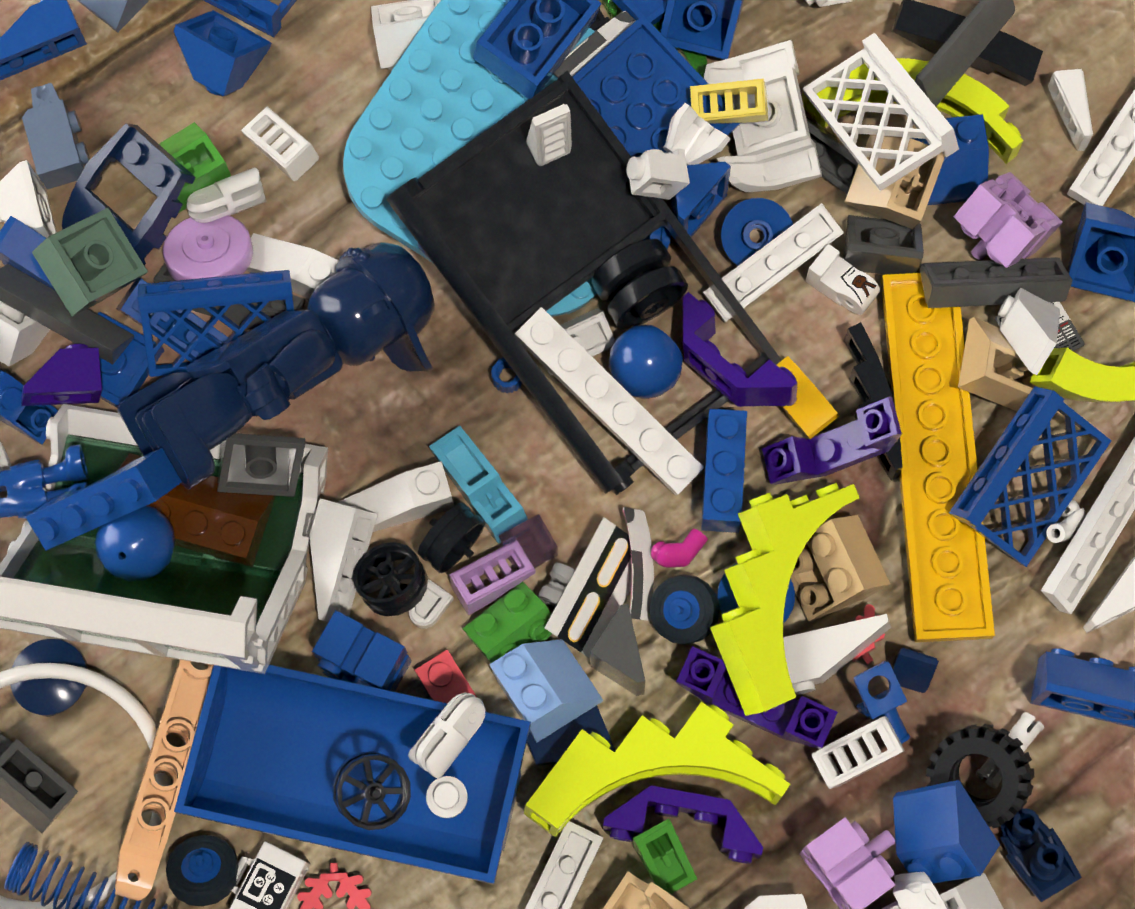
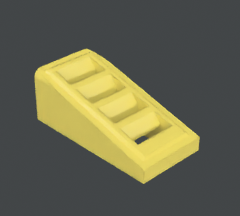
(728, 89)

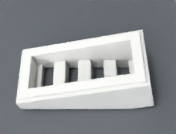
(1071, 100)
(550, 135)
(296, 158)
(828, 767)

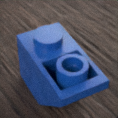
(25, 419)

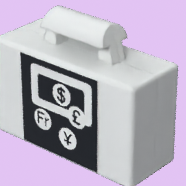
(271, 879)

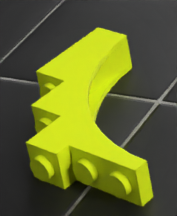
(753, 633)
(648, 751)

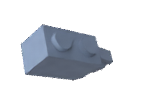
(54, 139)

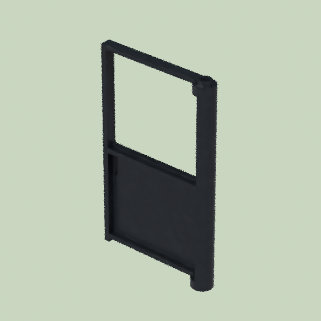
(533, 234)

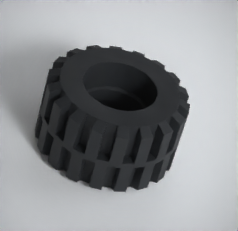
(1007, 756)

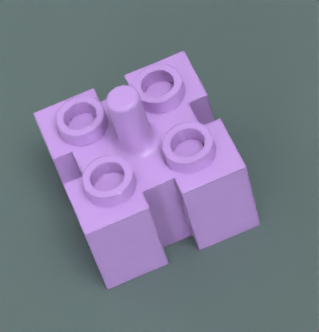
(1006, 221)
(850, 864)

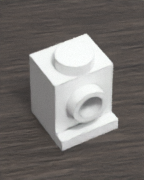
(658, 173)

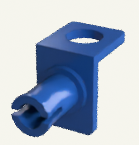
(885, 702)

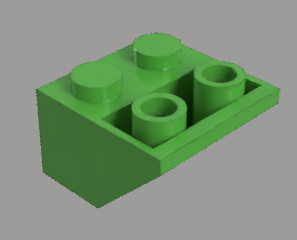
(199, 156)

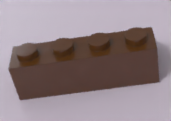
(215, 521)

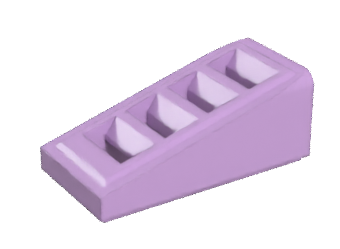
(473, 571)

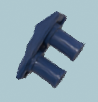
(1038, 855)

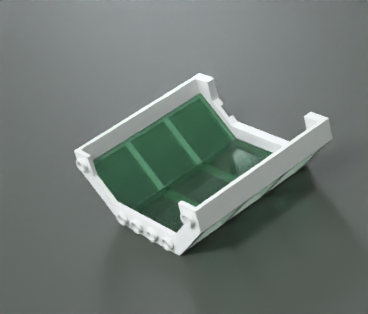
(192, 609)

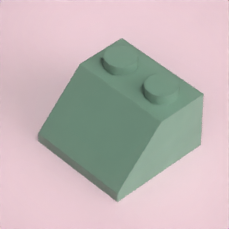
(89, 261)

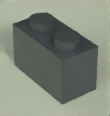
(33, 786)

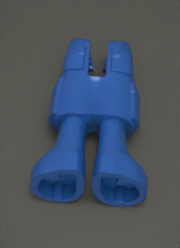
(27, 482)

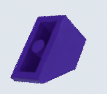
(66, 378)

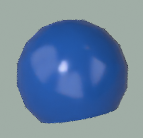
(645, 361)
(136, 544)

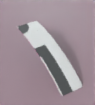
(595, 44)
(642, 564)

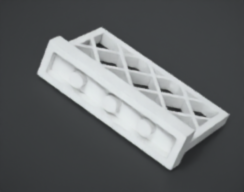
(910, 102)

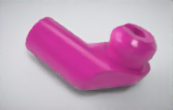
(679, 554)

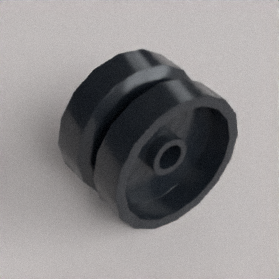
(639, 283)

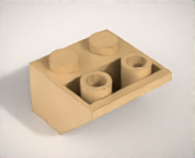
(904, 199)
(993, 367)
(837, 568)

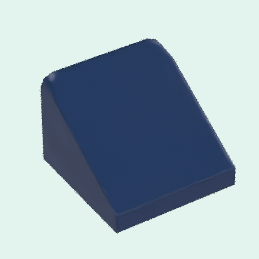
(914, 669)

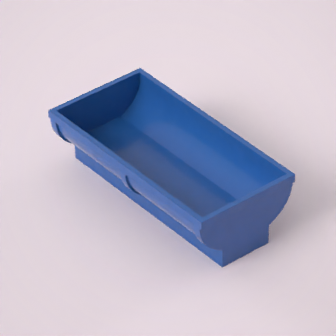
(278, 738)

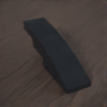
(932, 27)
(871, 387)

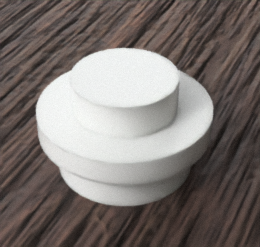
(447, 797)

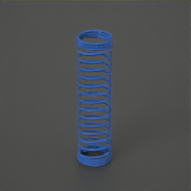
(22, 866)

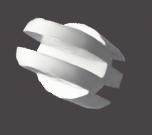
(226, 197)
(448, 734)

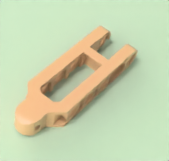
(143, 843)

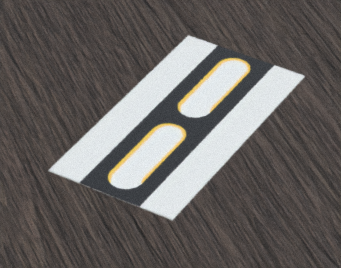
(594, 589)

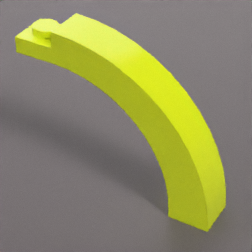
(964, 99)
(1085, 380)

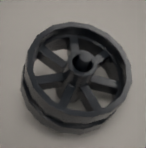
(451, 537)
(392, 580)
(371, 790)

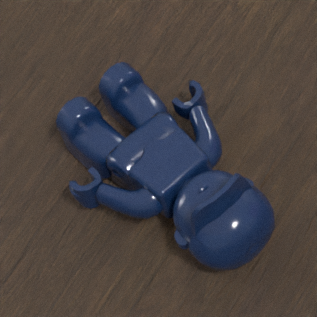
(366, 307)

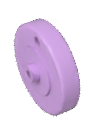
(207, 249)

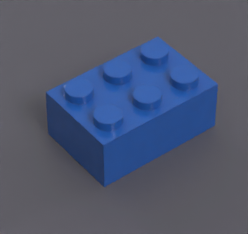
(533, 40)

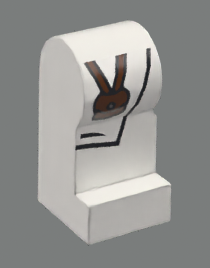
(842, 281)

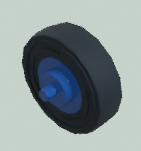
(684, 609)
(202, 870)

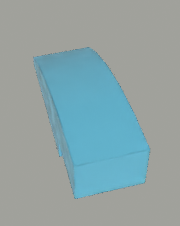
(478, 482)

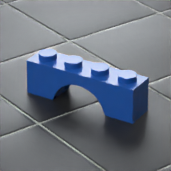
(105, 500)

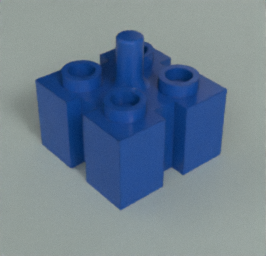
(360, 655)

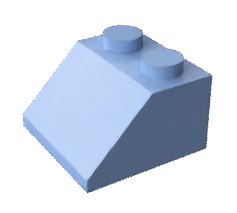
(545, 685)

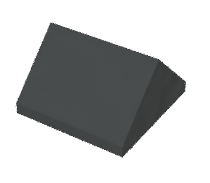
(882, 246)
(260, 464)
(618, 654)

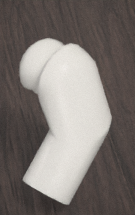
(1066, 529)

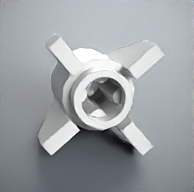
(694, 135)

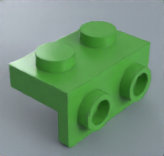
(510, 622)

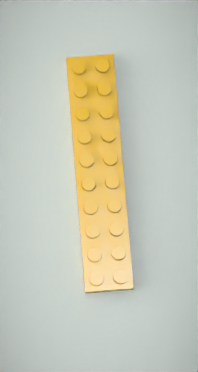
(938, 462)

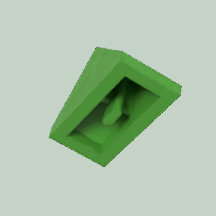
(664, 857)

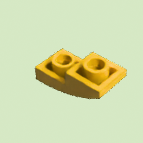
(812, 409)

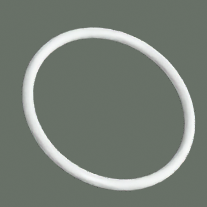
(126, 701)

